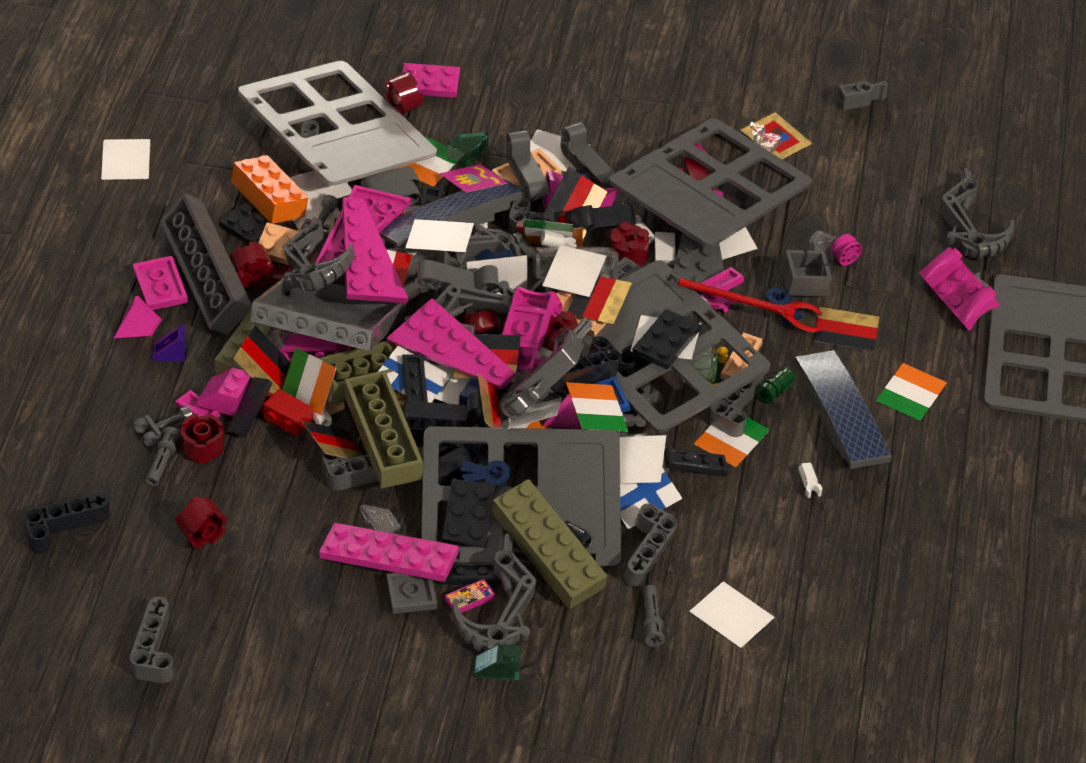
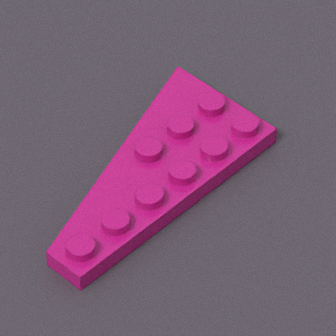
(383, 209)
(372, 271)
(450, 344)

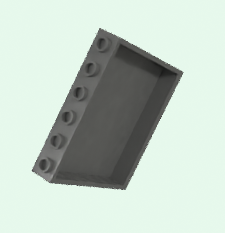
(327, 314)

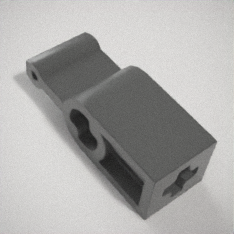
(860, 94)

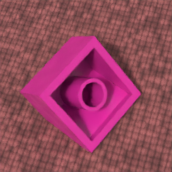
(225, 391)

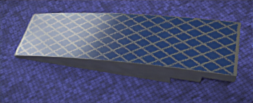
(464, 207)
(843, 410)

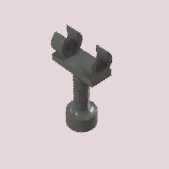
(329, 204)
(155, 435)

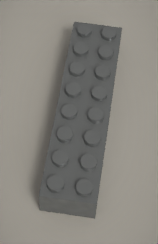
(206, 264)

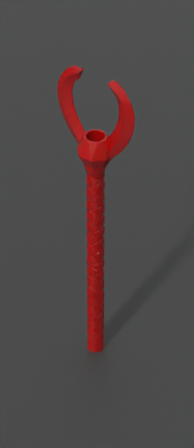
(786, 311)

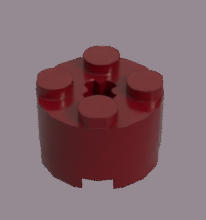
(402, 92)
(630, 242)
(252, 265)
(485, 322)
(557, 326)
(202, 438)
(201, 522)

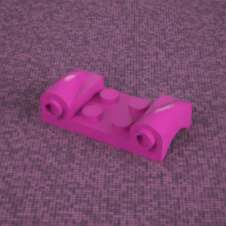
(959, 287)
(530, 319)

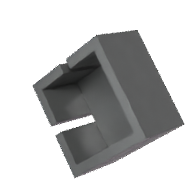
(811, 278)

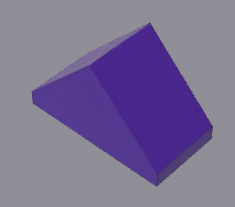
(171, 346)

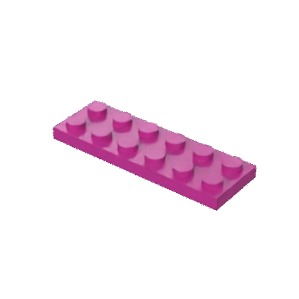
(389, 552)

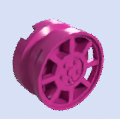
(845, 248)

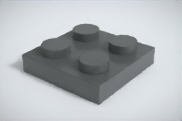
(410, 593)

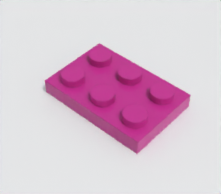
(435, 79)
(160, 283)

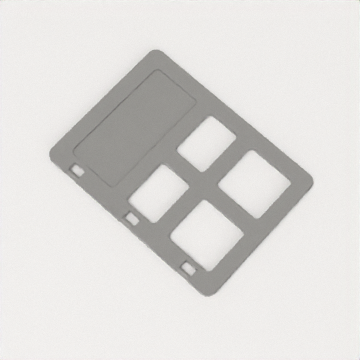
(351, 149)

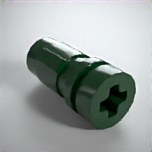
(775, 386)

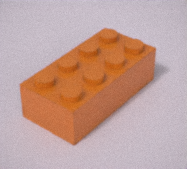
(269, 189)

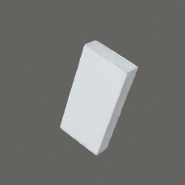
(665, 247)

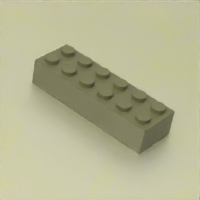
(383, 429)
(549, 544)

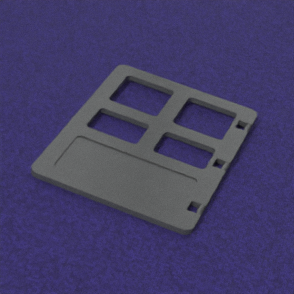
(691, 203)
(650, 296)
(1042, 311)
(574, 476)

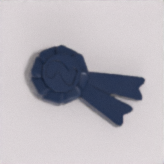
(779, 296)
(494, 473)

